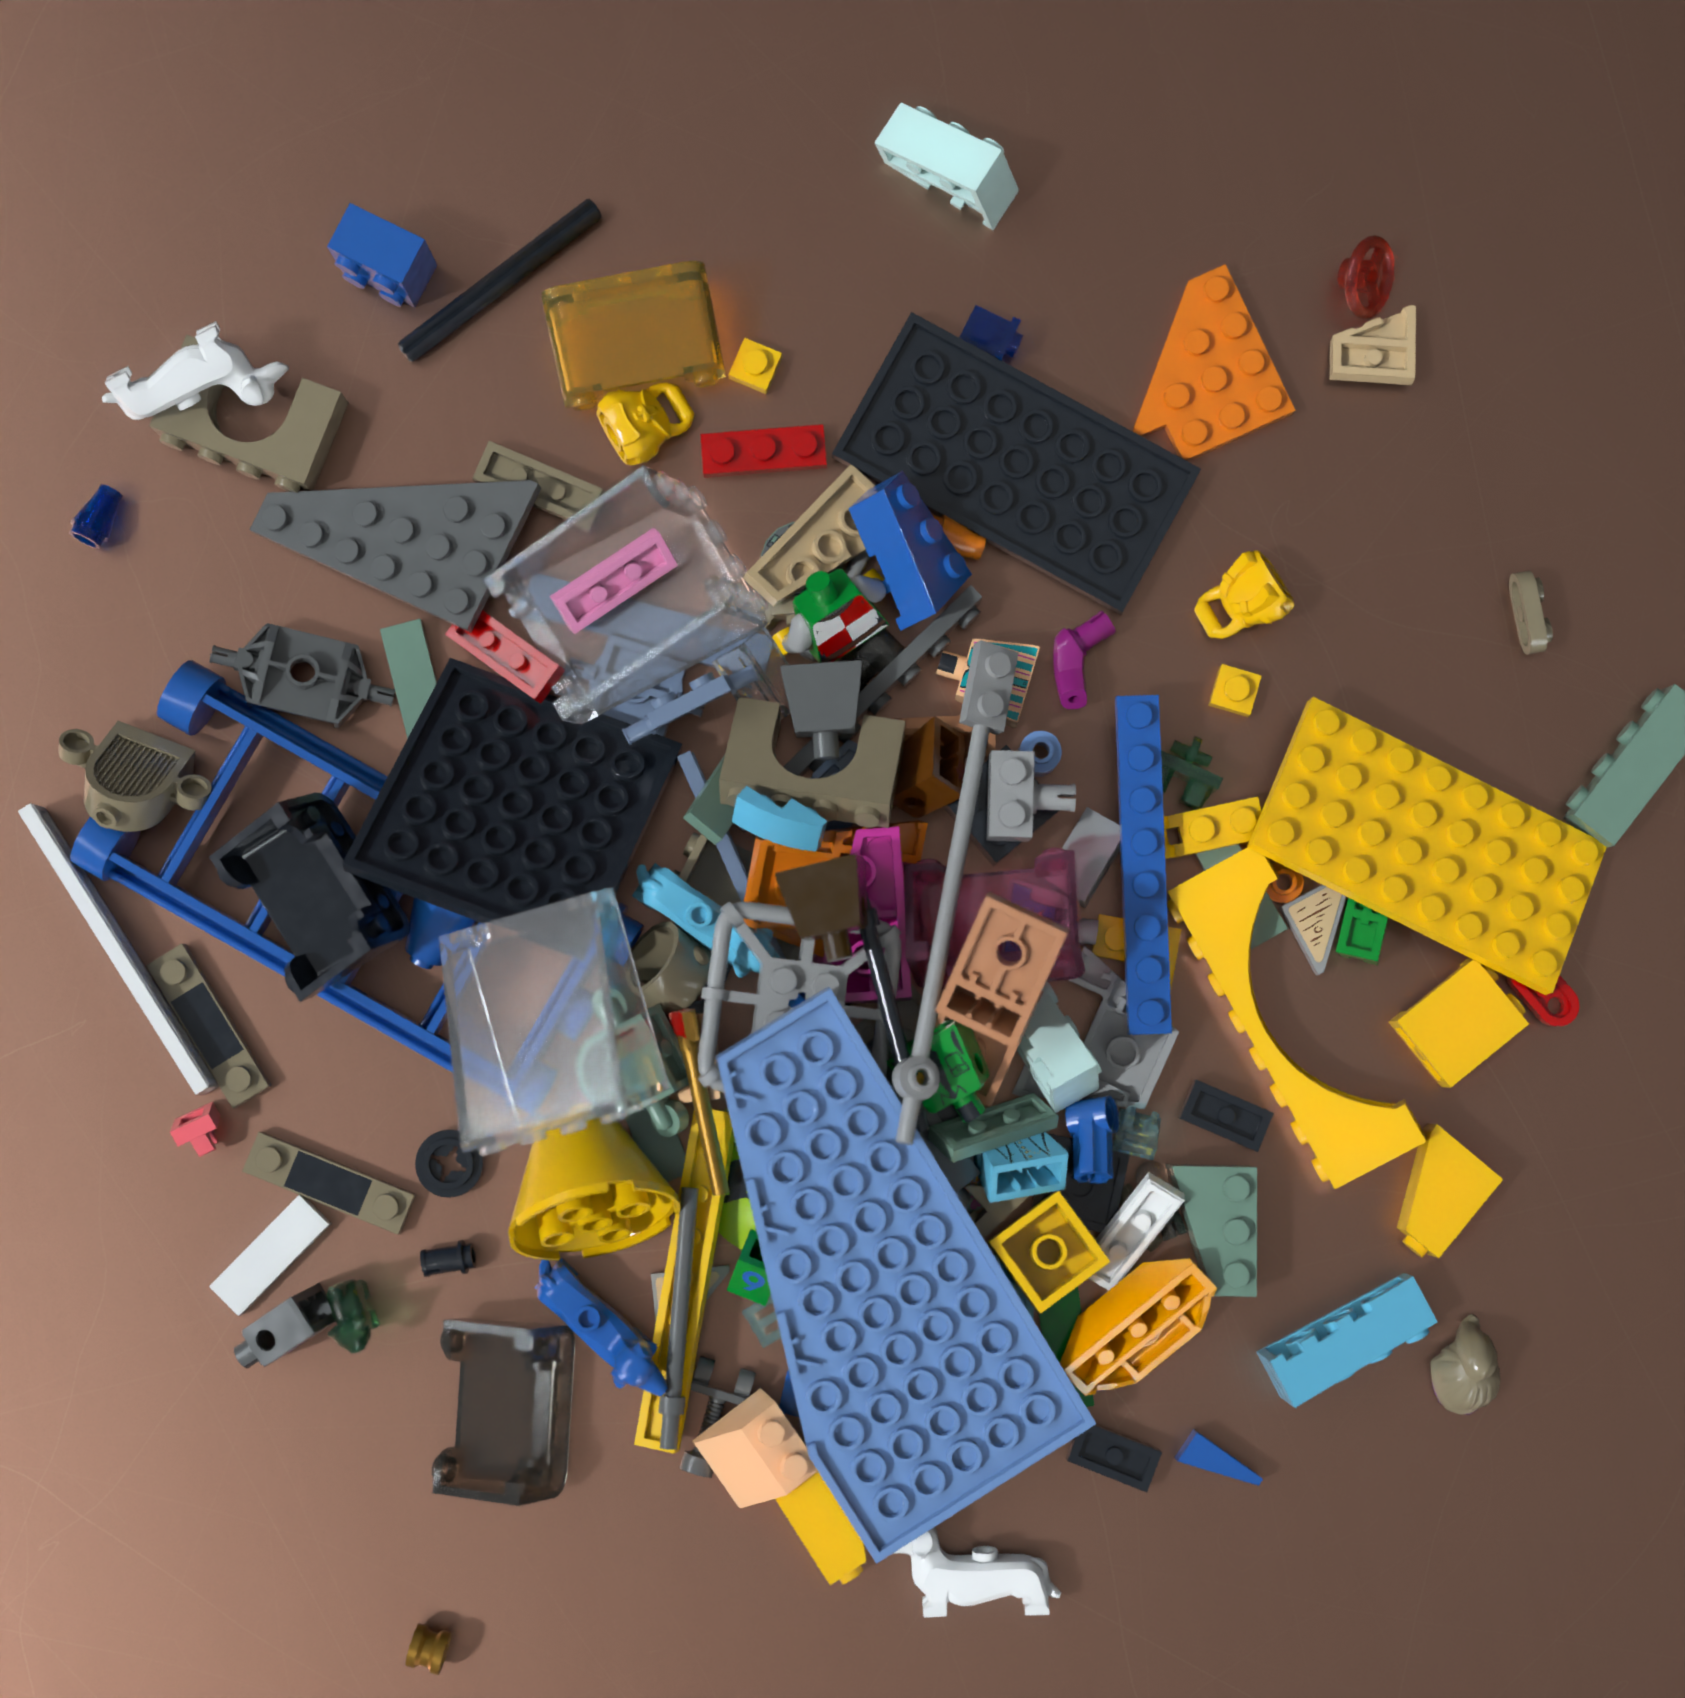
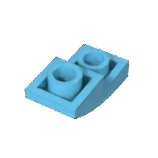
(788, 826)

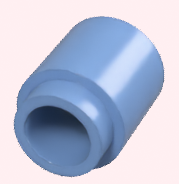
(1050, 743)

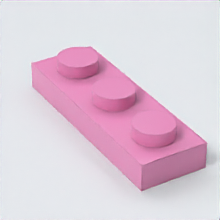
(613, 580)

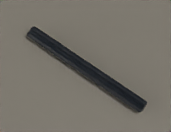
(499, 280)

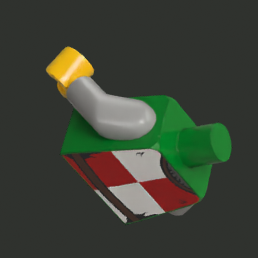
(834, 615)

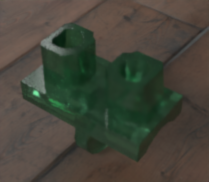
(1199, 781)

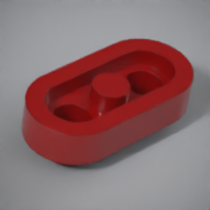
(1539, 1003)

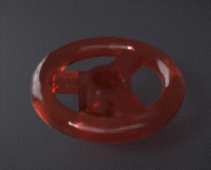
(1362, 276)

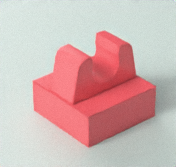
(197, 1128)

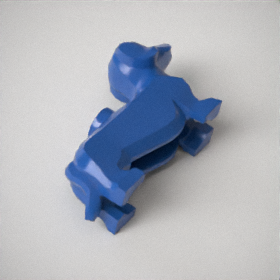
(600, 1327)

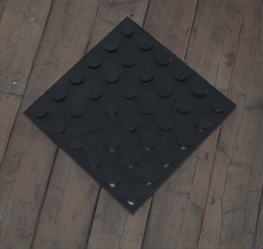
(508, 802)

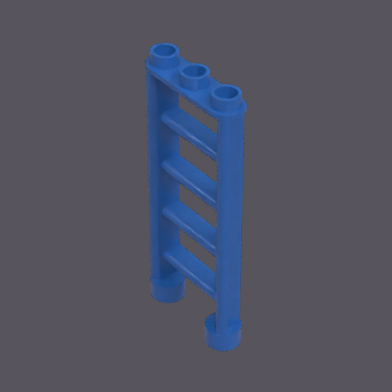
(188, 705)

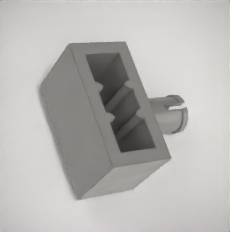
(1016, 796)

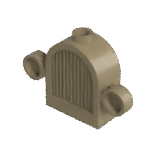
(133, 776)

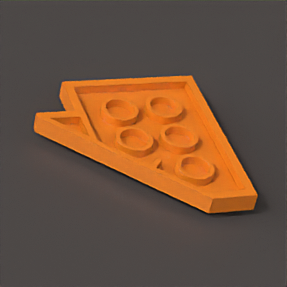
(1212, 373)

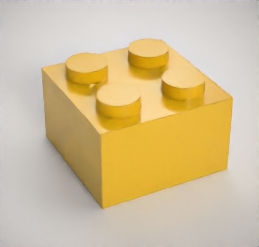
(1048, 1251)

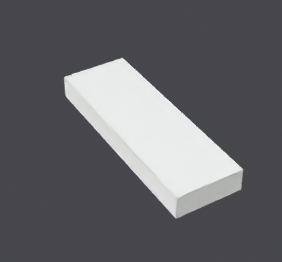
(1135, 1227)
(270, 1254)

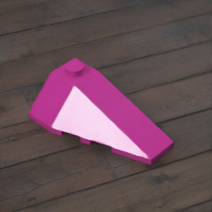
(886, 893)

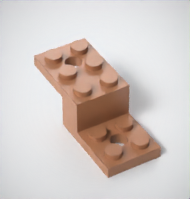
(999, 994)

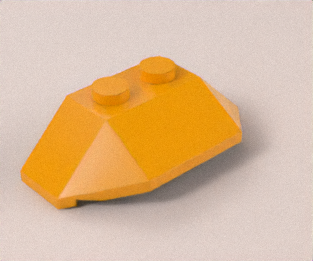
(1137, 1325)

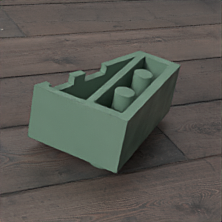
(1221, 1222)

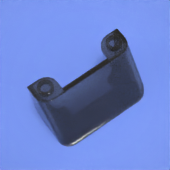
(508, 1411)

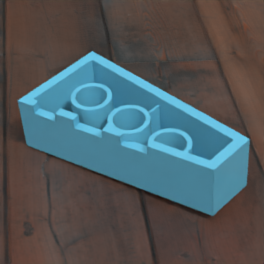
(1347, 1339)

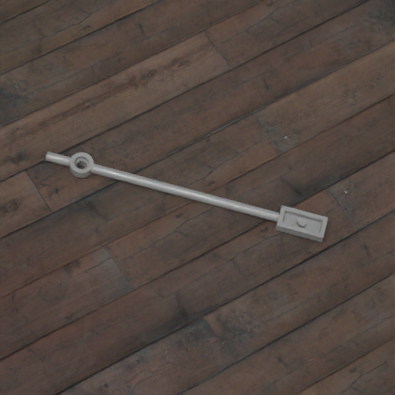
(986, 711)

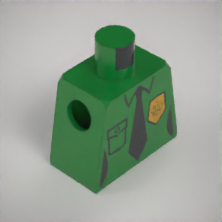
(960, 1070)

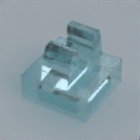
(1137, 1133)

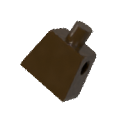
(827, 902)

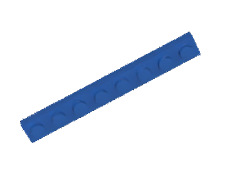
(1143, 865)

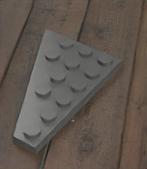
(407, 541)

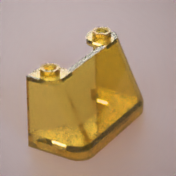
(633, 331)

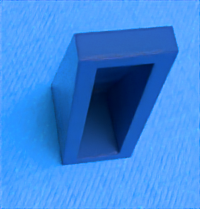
(1204, 1454)

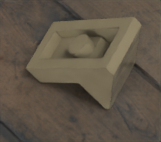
(993, 1212)

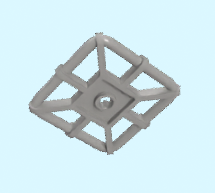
(782, 980)

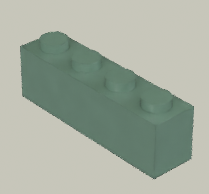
(1633, 771)

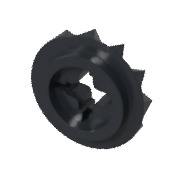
(431, 1171)

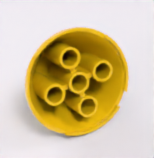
(589, 1195)

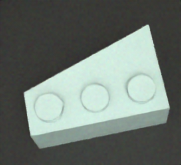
(950, 160)

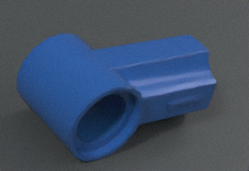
(1091, 1127)

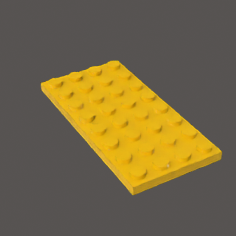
(1428, 846)

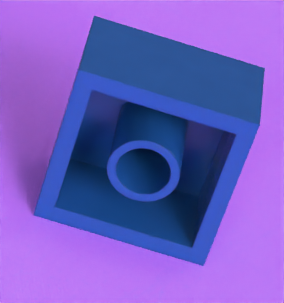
(382, 256)

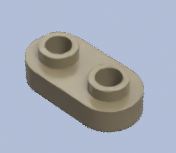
(1526, 600)

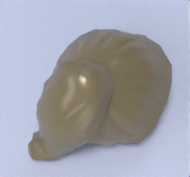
(1466, 1370)

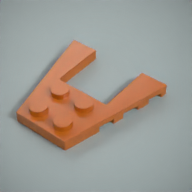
(774, 858)

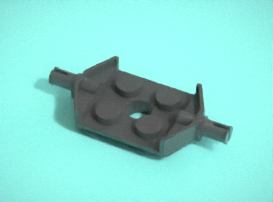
(329, 696)

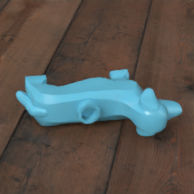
(696, 915)

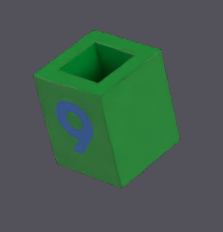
(749, 1275)

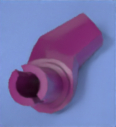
(1070, 654)

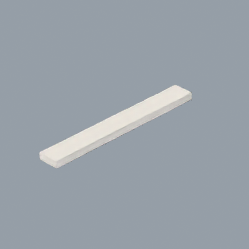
(119, 949)

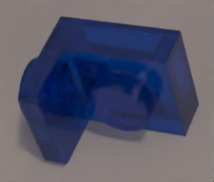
(992, 333)

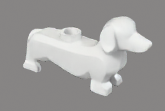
(191, 372)
(976, 1577)

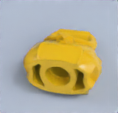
(639, 423)
(1250, 595)

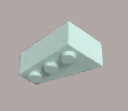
(1057, 1055)

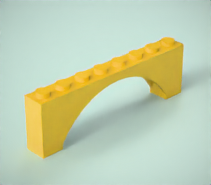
(1342, 1129)

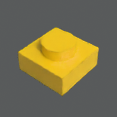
(755, 366)
(1235, 690)

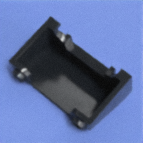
(322, 912)

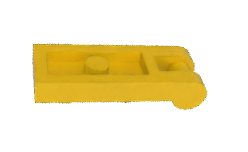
(1212, 827)

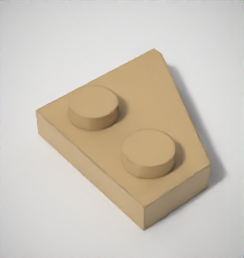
(1377, 351)

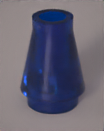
(96, 518)

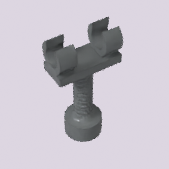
(692, 1460)

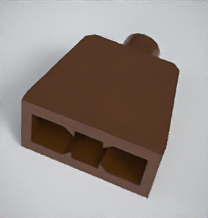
(930, 769)

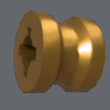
(428, 1649)

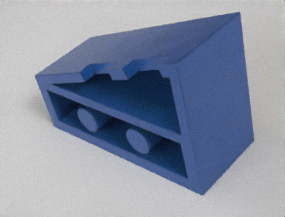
(910, 548)

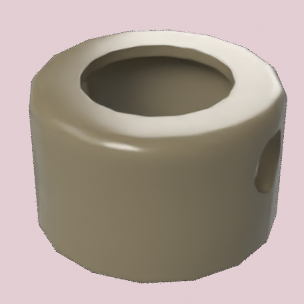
(670, 967)

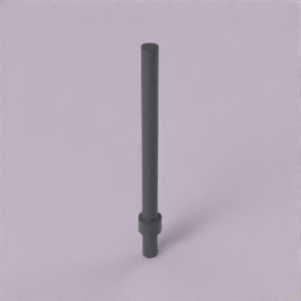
(672, 1402)

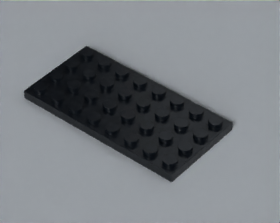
(1017, 462)

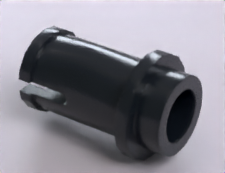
(448, 1259)

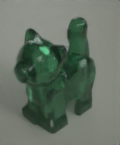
(351, 1314)

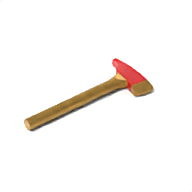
(687, 1028)

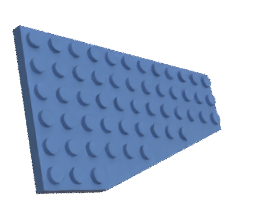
(891, 1310)

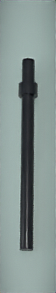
(887, 998)

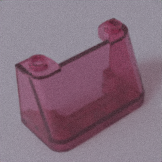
(1046, 889)

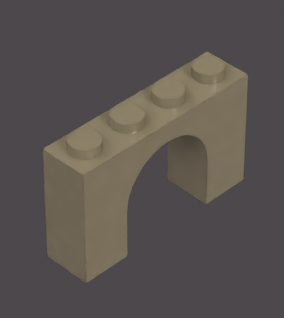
(289, 455)
(857, 794)

